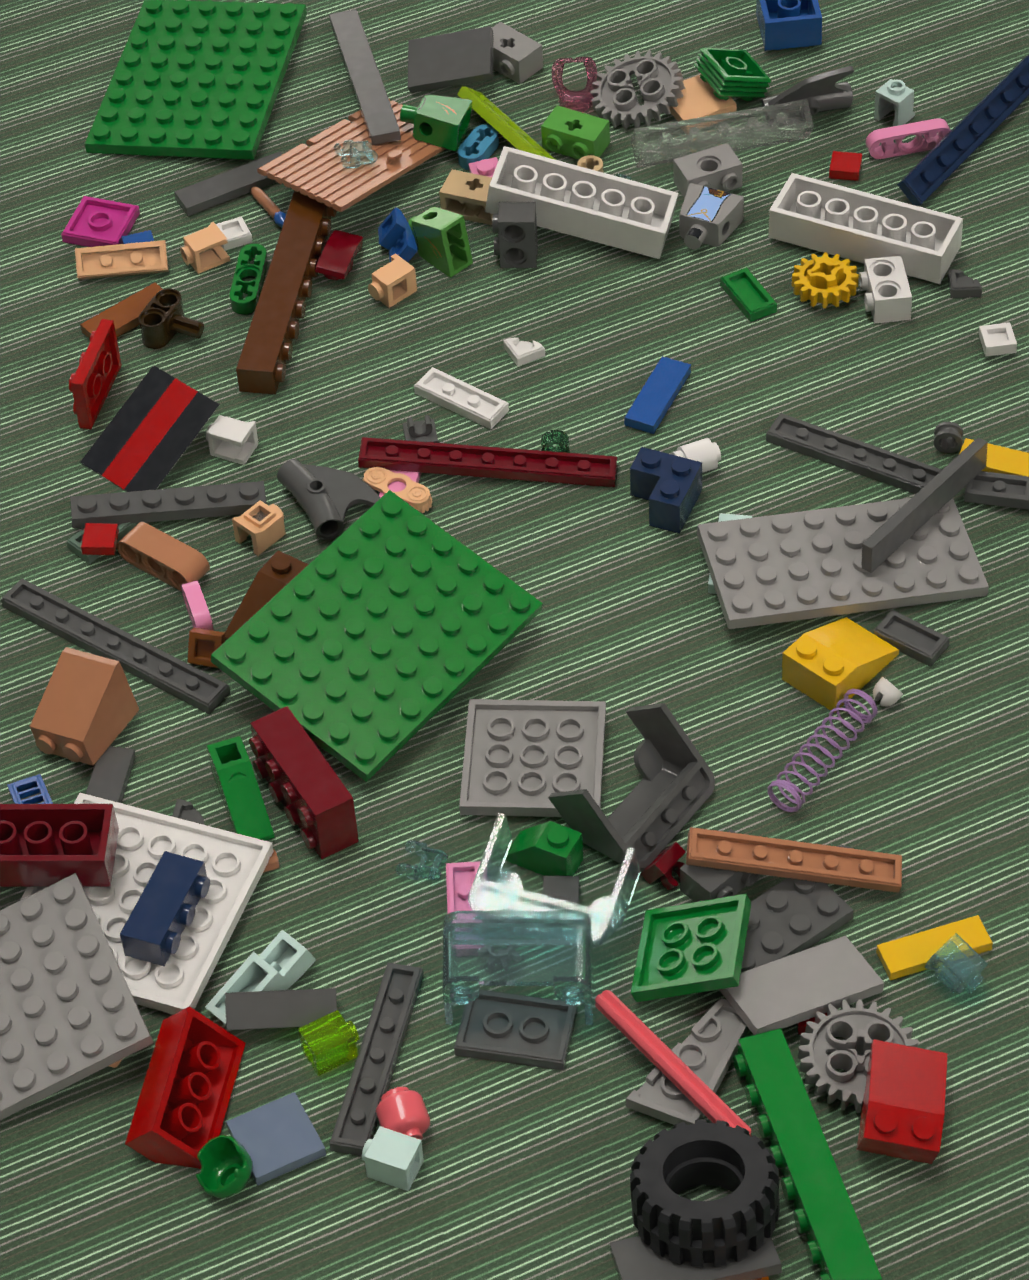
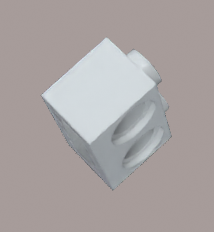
(886, 289)

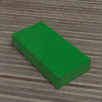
(748, 294)

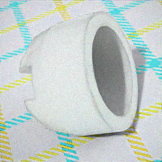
(886, 690)

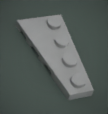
(706, 1052)

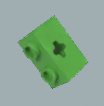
(575, 133)

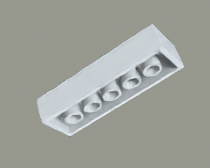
(585, 201)
(865, 226)

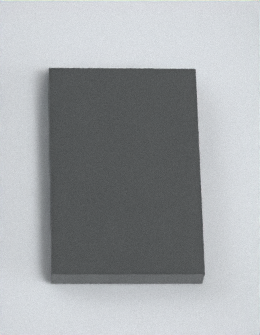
(450, 59)
(516, 1030)

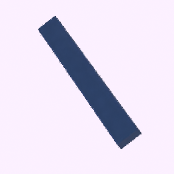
(967, 135)

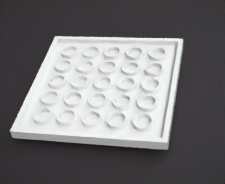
(234, 869)

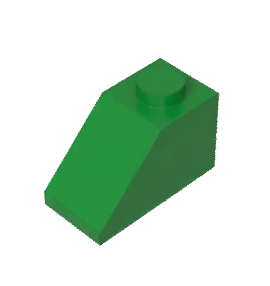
(547, 849)

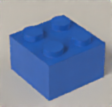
(789, 23)

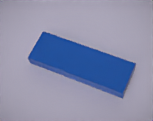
(657, 395)

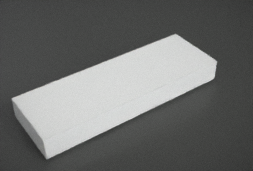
(461, 398)

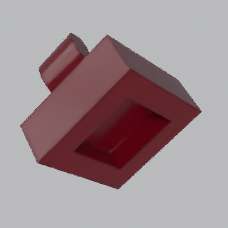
(664, 865)

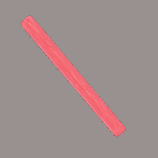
(666, 1060)

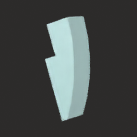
(272, 970)

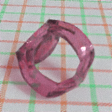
(574, 100)

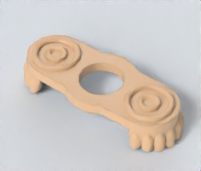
(414, 493)

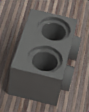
(516, 234)

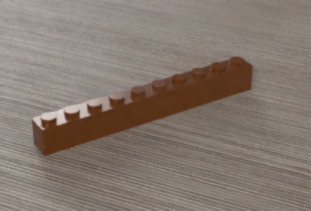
(284, 295)

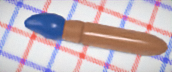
(268, 205)

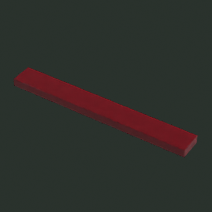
(488, 462)

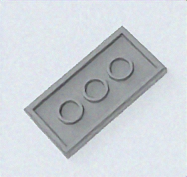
(802, 985)

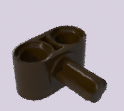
(165, 318)

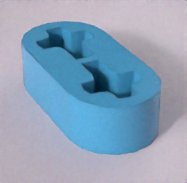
(482, 141)

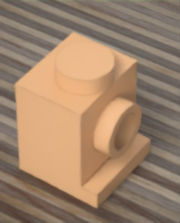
(393, 281)

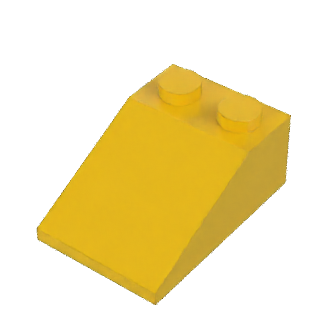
(835, 660)

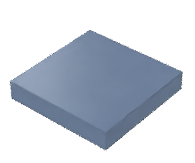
(277, 1137)

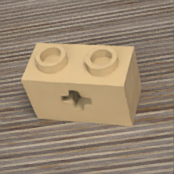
(466, 195)

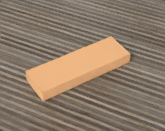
(121, 260)

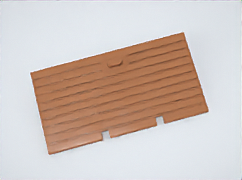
(322, 177)

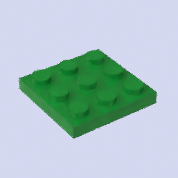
(691, 948)

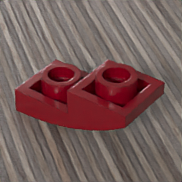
(339, 254)

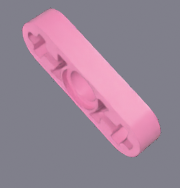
(891, 149)

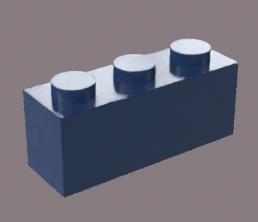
(165, 909)

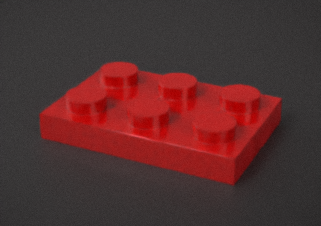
(95, 374)

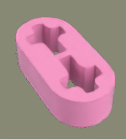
(196, 606)

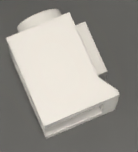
(232, 439)

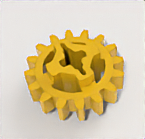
(825, 280)

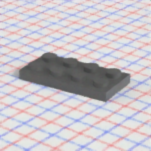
(791, 920)

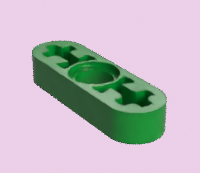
(244, 269)

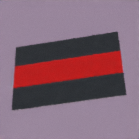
(150, 432)

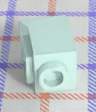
(897, 97)

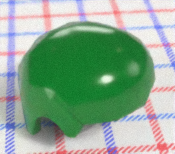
(224, 1167)

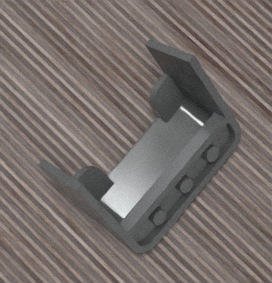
(669, 794)

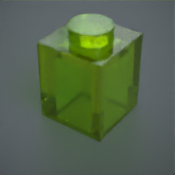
(329, 1042)

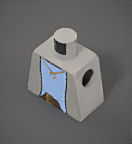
(709, 216)

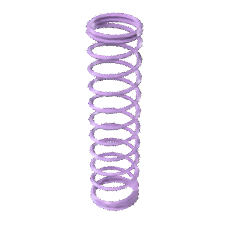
(793, 789)

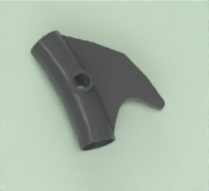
(820, 91)
(325, 494)

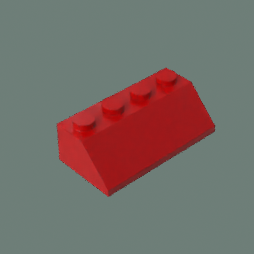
(185, 1089)

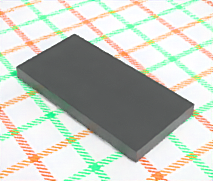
(639, 1262)

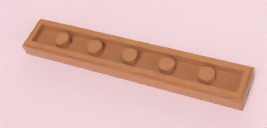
(794, 859)

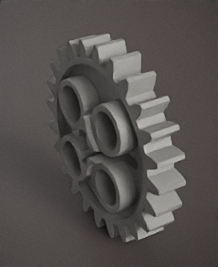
(658, 81)
(852, 1055)

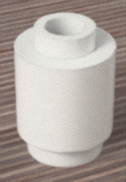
(701, 451)

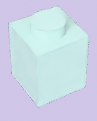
(393, 1158)

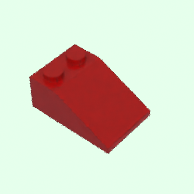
(903, 1102)

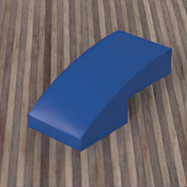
(397, 236)

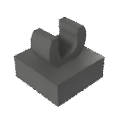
(420, 430)

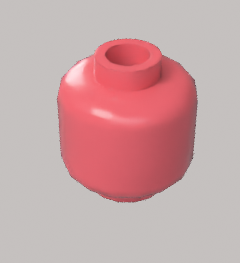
(403, 1112)

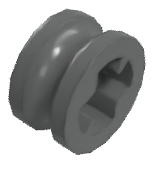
(948, 437)

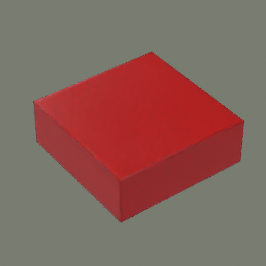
(845, 165)
(99, 539)

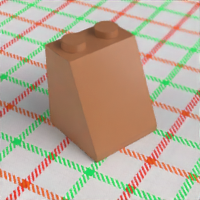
(83, 707)

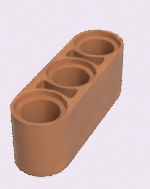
(162, 556)

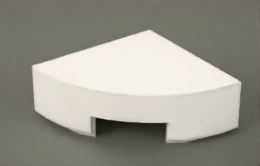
(523, 351)

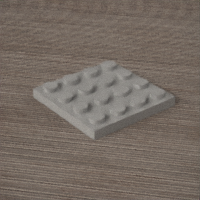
(527, 751)

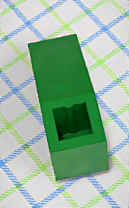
(239, 788)

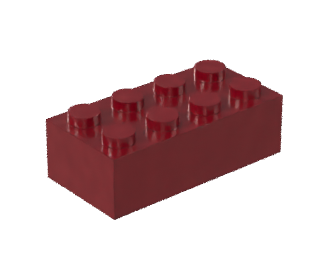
(303, 783)
(55, 841)

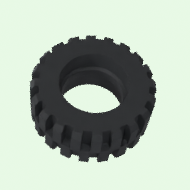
(704, 1229)

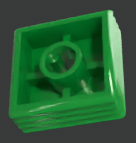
(732, 73)

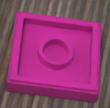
(100, 222)

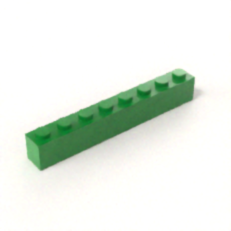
(804, 1159)

